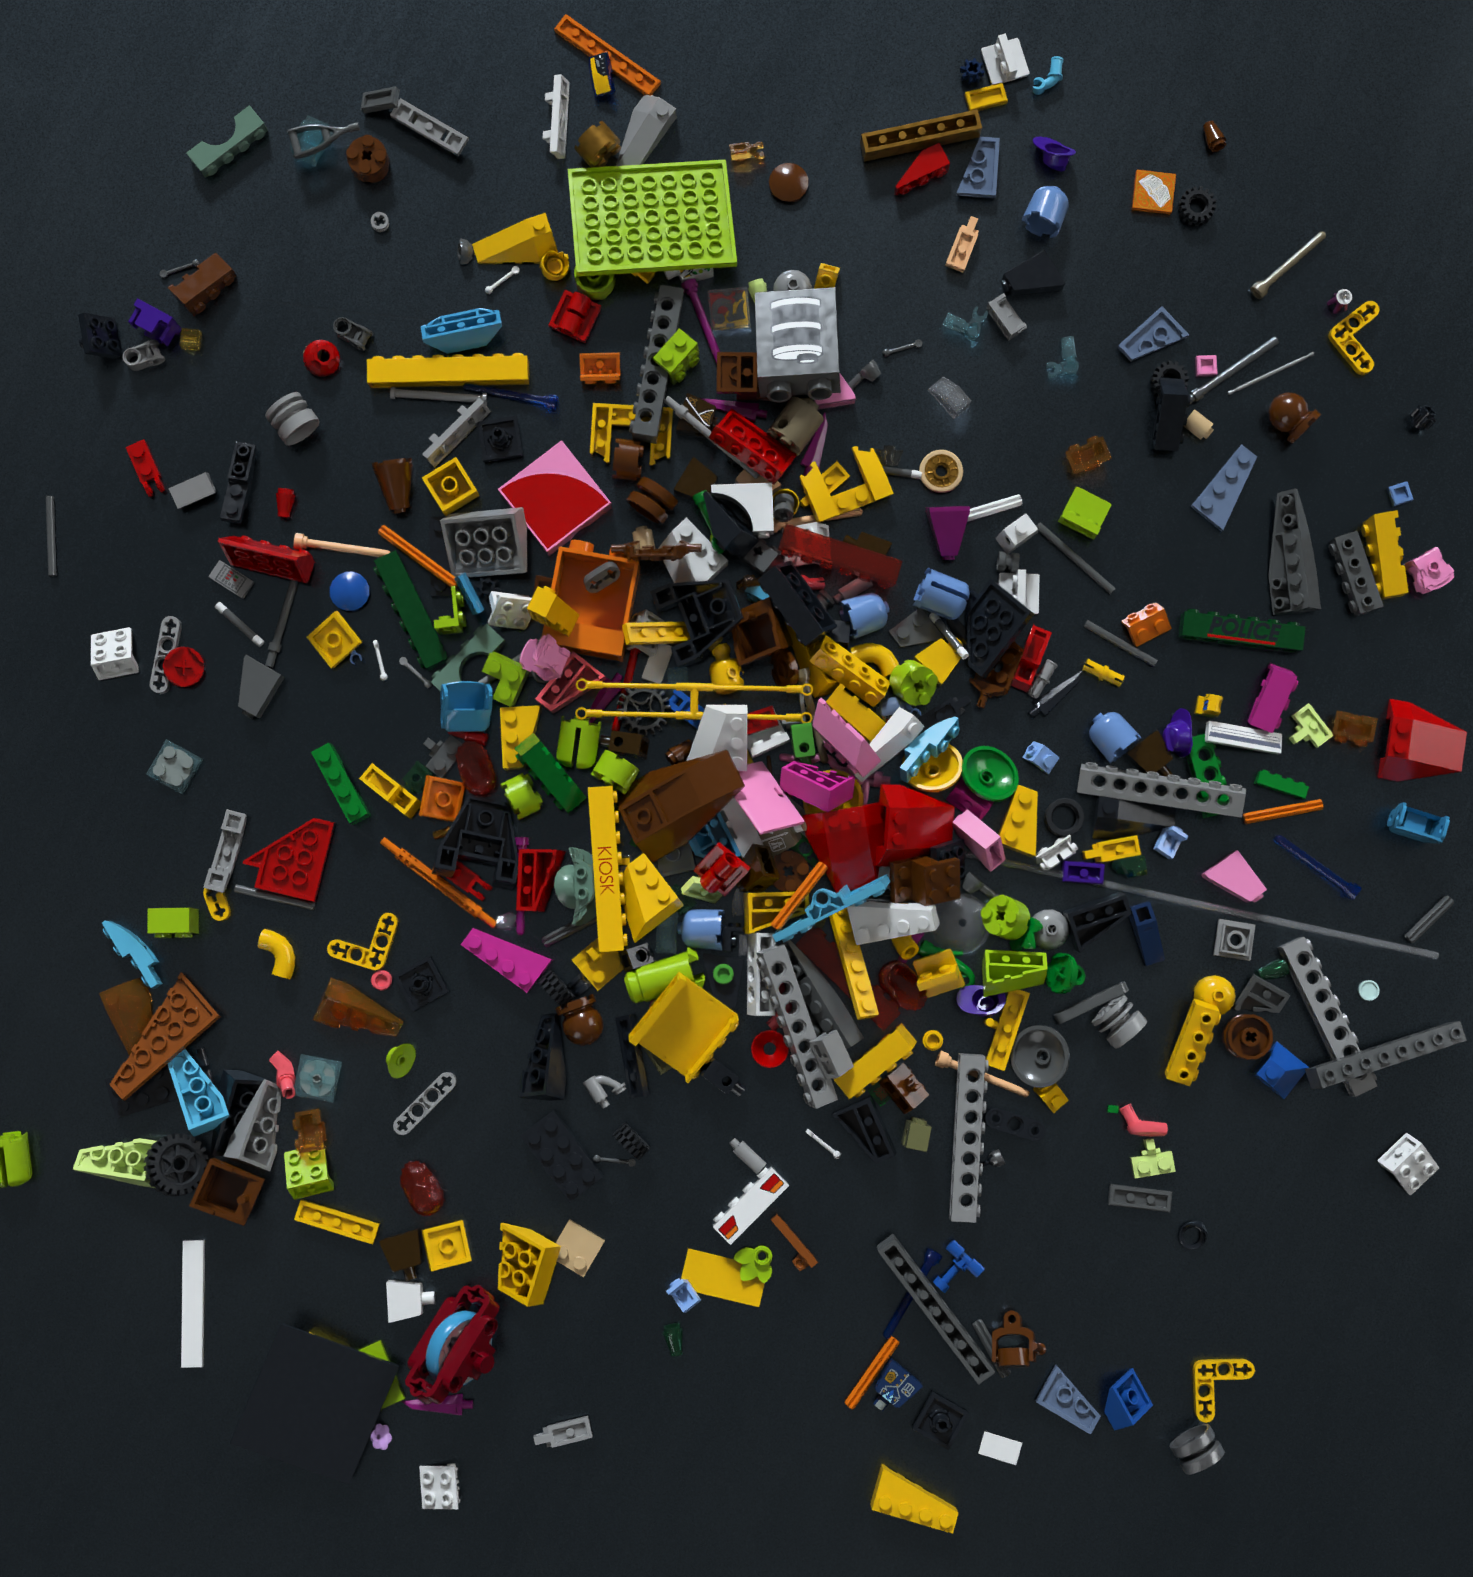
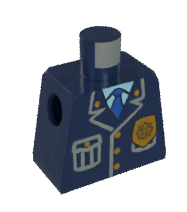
(895, 1385)

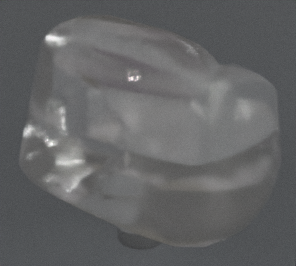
(506, 921)

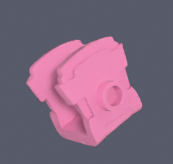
(1429, 571)
(544, 657)

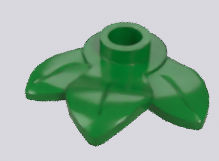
(1028, 939)

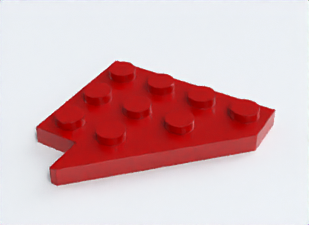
(295, 861)

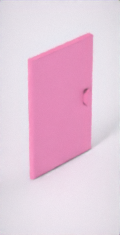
(765, 801)

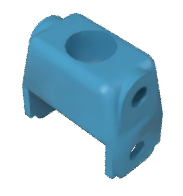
(465, 706)
(1417, 824)

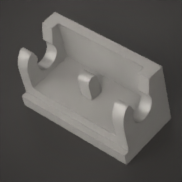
(1005, 317)
(192, 490)
(831, 1054)

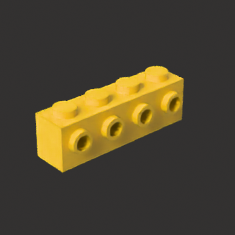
(849, 671)
(1192, 1042)

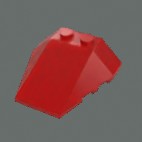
(1420, 744)
(912, 824)
(847, 843)

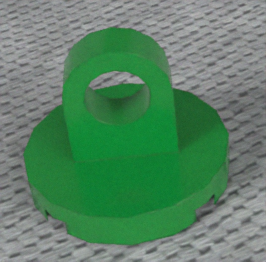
(1064, 973)

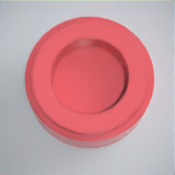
(381, 980)

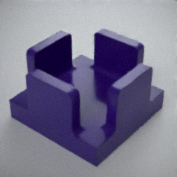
(156, 323)

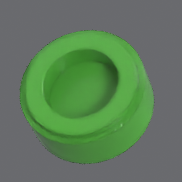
(723, 974)

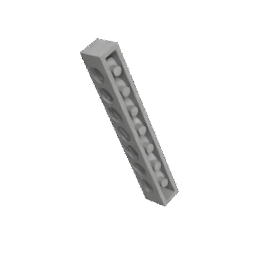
(1210, 804)
(778, 955)
(1317, 1010)
(957, 1211)

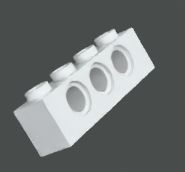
(757, 994)

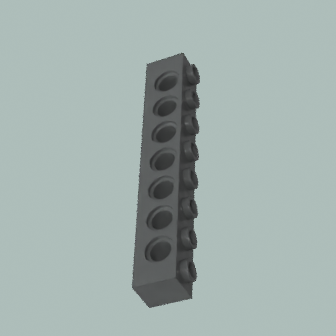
(648, 431)
(1385, 1055)
(935, 1309)

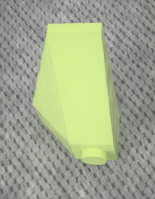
(116, 1162)

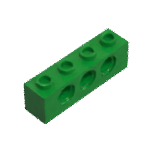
(1198, 767)

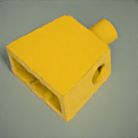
(939, 658)

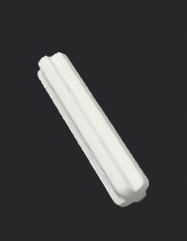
(995, 507)

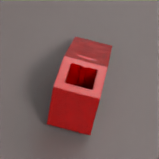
(927, 165)

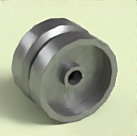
(1197, 1449)

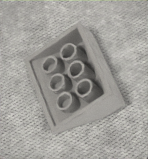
(486, 542)

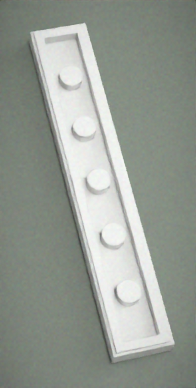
(193, 1303)

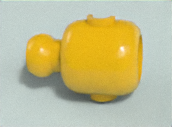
(725, 669)

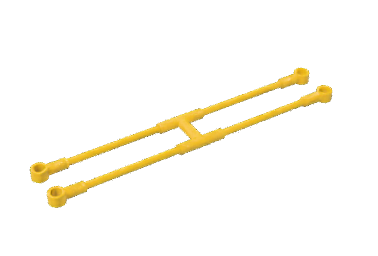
(694, 689)

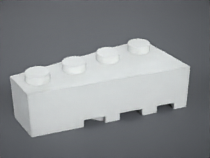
(884, 921)

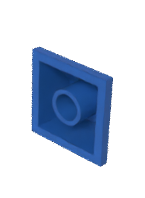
(1280, 1070)
(1126, 1401)

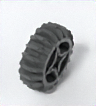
(633, 724)

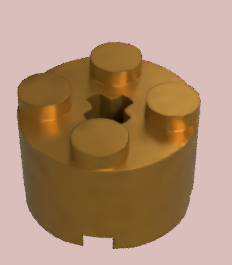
(598, 145)

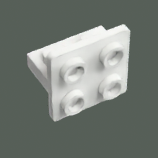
(1004, 60)
(1023, 587)
(509, 610)

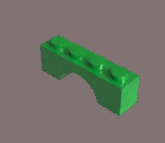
(340, 784)

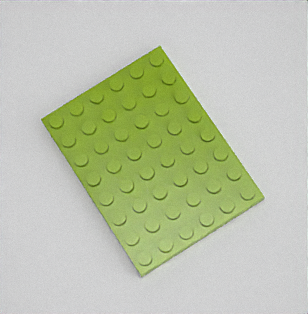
(651, 218)

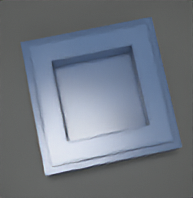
(1400, 494)

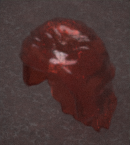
(475, 768)
(901, 985)
(421, 1188)

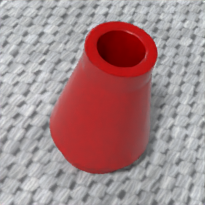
(285, 500)

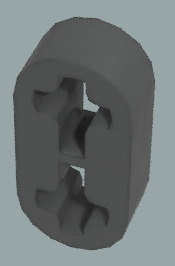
(602, 577)

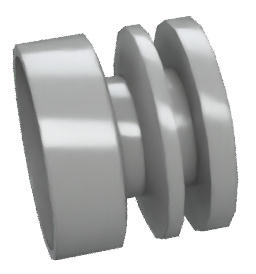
(292, 418)
(1119, 1021)

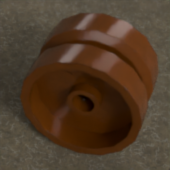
(652, 500)
(1259, 1038)

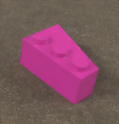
(1273, 698)
(815, 786)

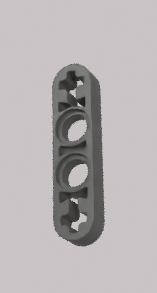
(1091, 1002)

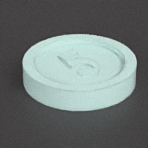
(1368, 990)

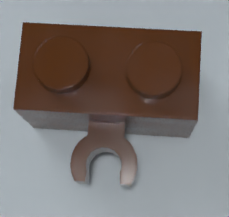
(904, 1088)

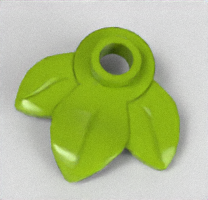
(752, 1265)

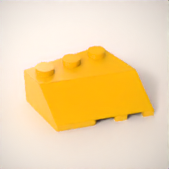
(646, 897)
(526, 1264)

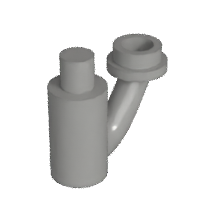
(597, 1092)

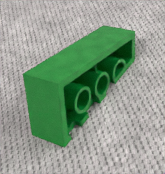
(550, 772)

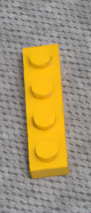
(655, 633)
(337, 1221)

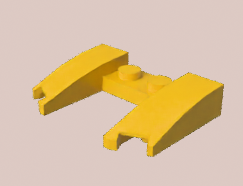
(609, 415)
(827, 506)

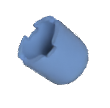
(1046, 211)
(865, 614)
(1112, 735)
(702, 928)

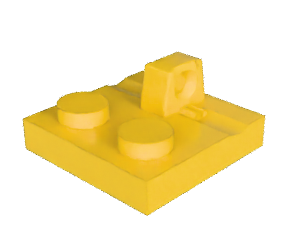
(334, 639)
(596, 966)
(446, 1245)

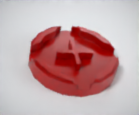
(183, 666)

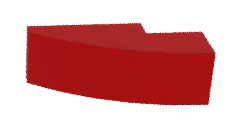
(1031, 658)

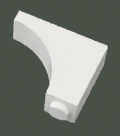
(754, 500)

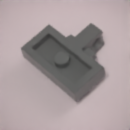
(442, 755)

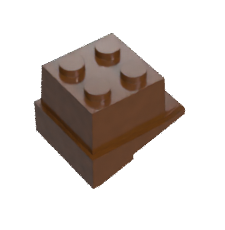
(760, 632)
(227, 1191)

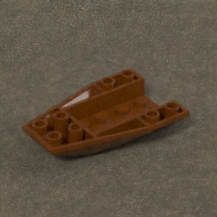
(678, 801)

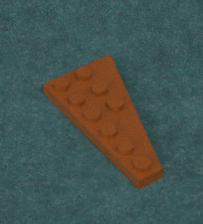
(171, 1029)

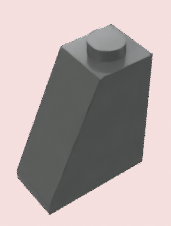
(257, 687)

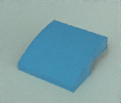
(469, 593)

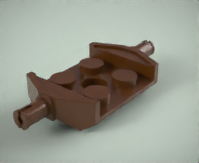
(647, 552)
(999, 682)

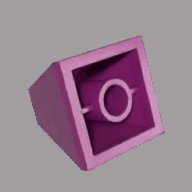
(948, 528)

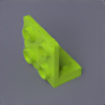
(1085, 513)
(449, 625)
(307, 1173)

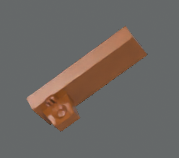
(804, 1256)

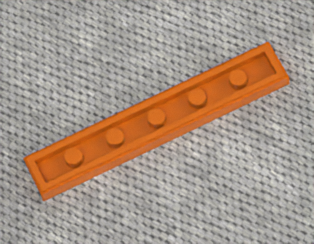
(621, 65)

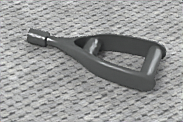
(328, 139)

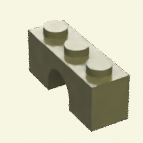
(916, 1134)

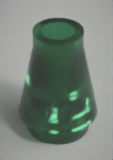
(1274, 970)
(673, 1336)

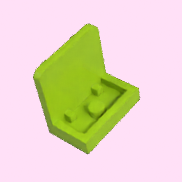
(678, 356)

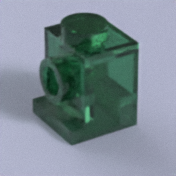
(418, 769)
(688, 901)

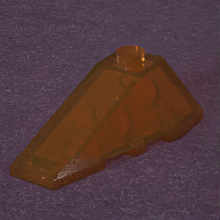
(349, 1007)
(129, 1010)

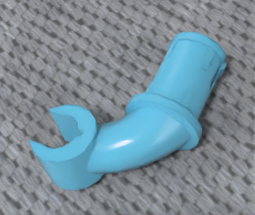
(1052, 77)

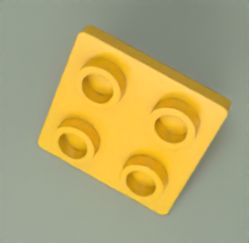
(938, 973)

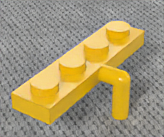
(1006, 1028)

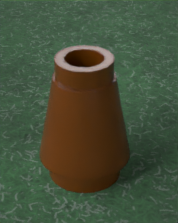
(1214, 137)
(679, 752)

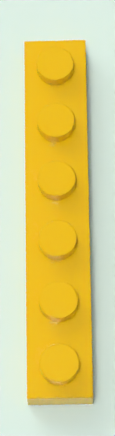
(853, 966)

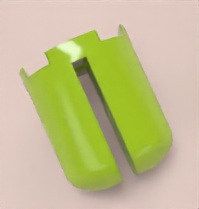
(587, 745)
(14, 1159)

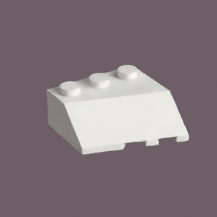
(695, 565)
(722, 729)

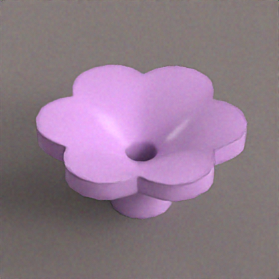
(380, 1436)

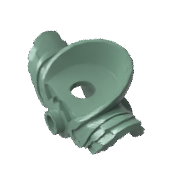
(576, 886)

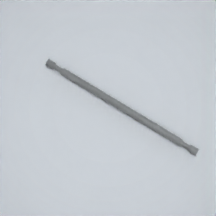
(1270, 373)

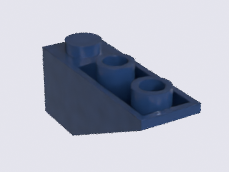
(1147, 933)

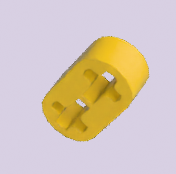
(212, 905)

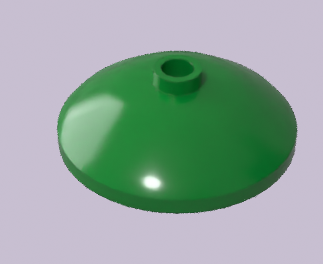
(989, 773)

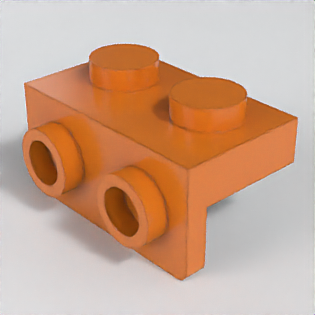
(600, 367)
(1147, 624)

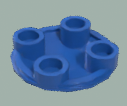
(349, 591)

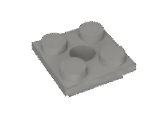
(1223, 946)

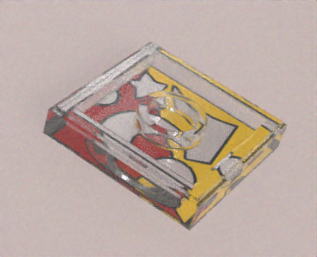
(729, 308)

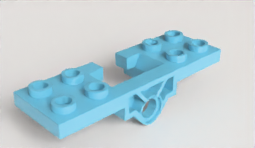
(836, 902)

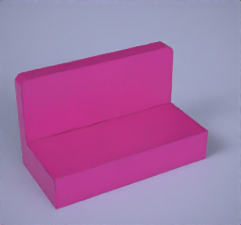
(965, 799)

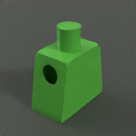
(802, 736)

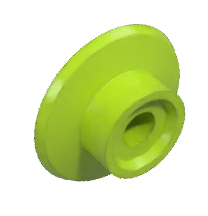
(400, 1060)

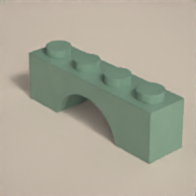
(211, 157)
(483, 643)

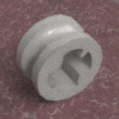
(377, 216)

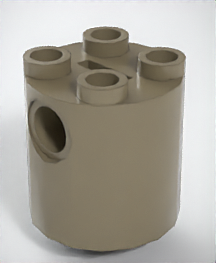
(796, 424)

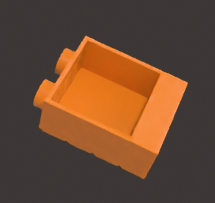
(601, 613)

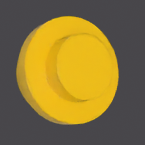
(932, 1040)

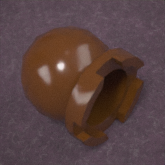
(1291, 414)
(581, 1022)

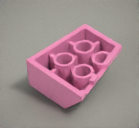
(844, 740)

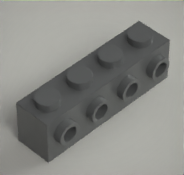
(1355, 574)

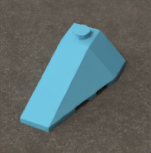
(199, 1098)

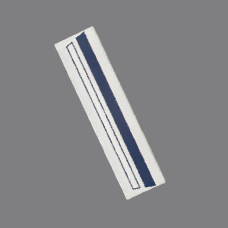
(1243, 737)

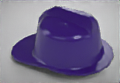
(1054, 153)
(1179, 733)
(972, 1001)

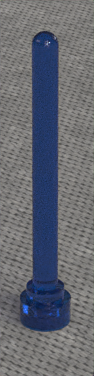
(549, 401)
(1350, 890)
(932, 1257)

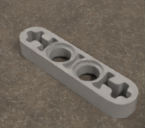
(161, 653)
(425, 1103)

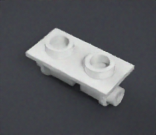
(1049, 855)

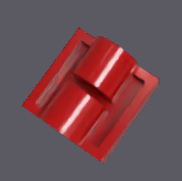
(575, 315)
(721, 870)

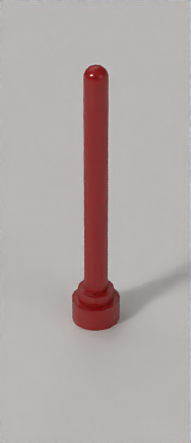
(627, 679)

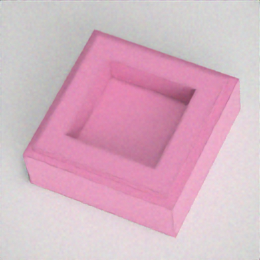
(1206, 366)

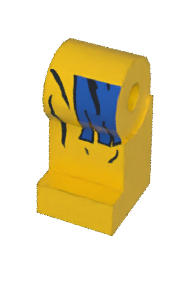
(1209, 705)

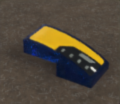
(600, 74)

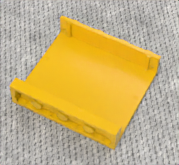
(685, 1026)

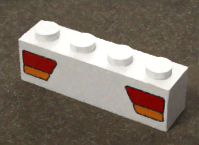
(750, 1205)

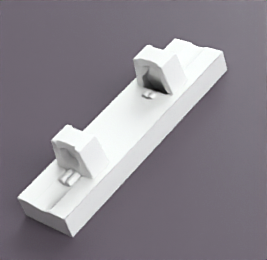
(559, 100)

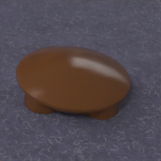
(788, 182)

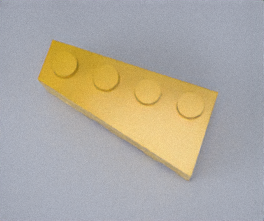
(1385, 554)
(876, 1061)
(909, 1501)

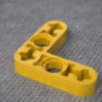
(1348, 339)
(367, 954)
(1208, 1380)

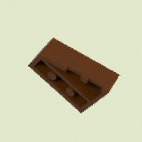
(203, 284)

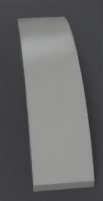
(227, 851)

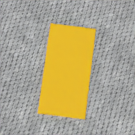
(720, 1278)

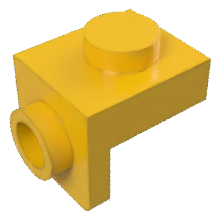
(1052, 1097)

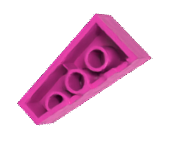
(508, 959)

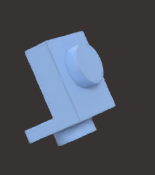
(1041, 757)
(1169, 841)
(683, 1294)

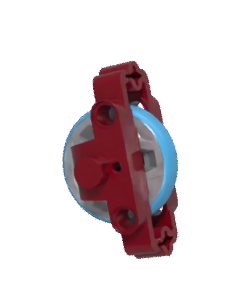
(454, 1346)

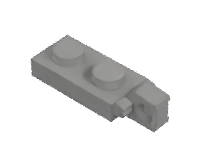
(565, 1432)

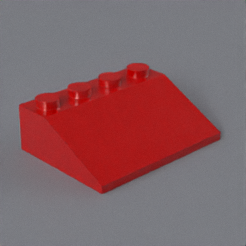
(267, 558)

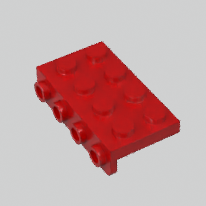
(752, 446)

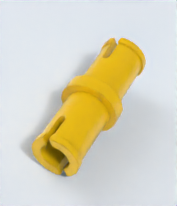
(1103, 672)

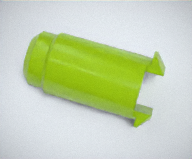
(650, 980)

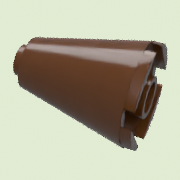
(395, 482)

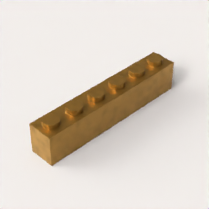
(920, 135)

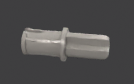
(1042, 678)

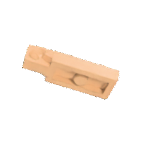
(963, 246)

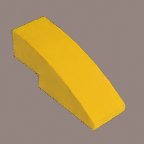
(391, 791)

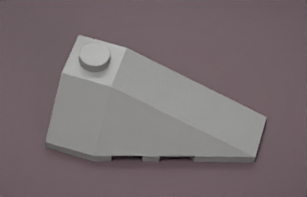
(646, 128)

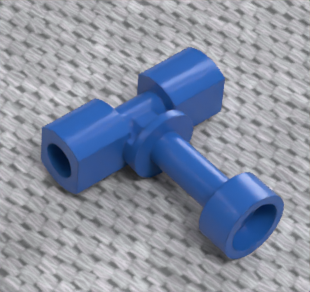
(961, 1261)

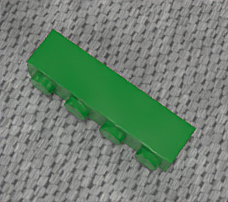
(1281, 784)

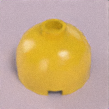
(1216, 991)

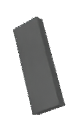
(1139, 1198)

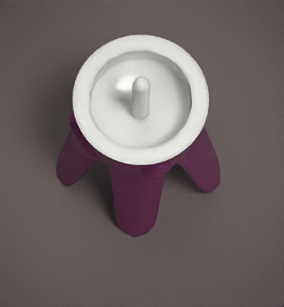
(1342, 299)

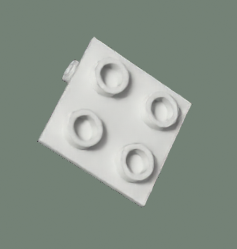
(439, 1487)

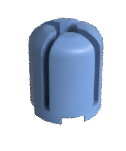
(942, 595)

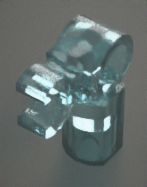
(972, 329)
(1069, 366)

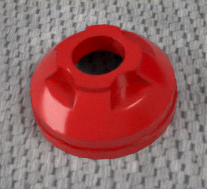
(316, 366)
(761, 1057)

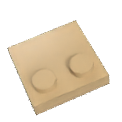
(578, 1247)

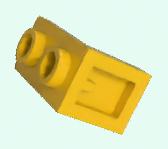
(826, 276)

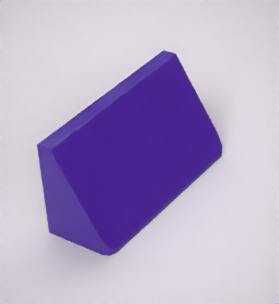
(1082, 872)

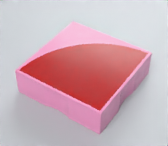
(555, 497)

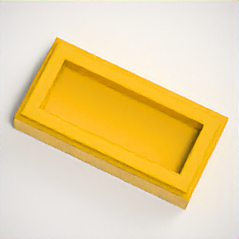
(986, 97)

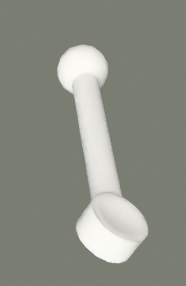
(515, 270)
(383, 676)
(836, 1154)

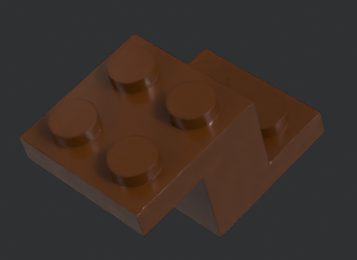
(738, 375)
(925, 880)

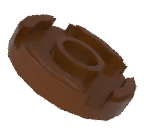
(785, 668)

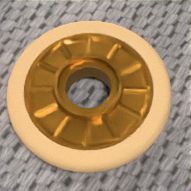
(937, 483)

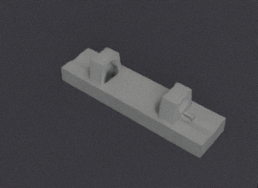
(429, 127)
(467, 421)

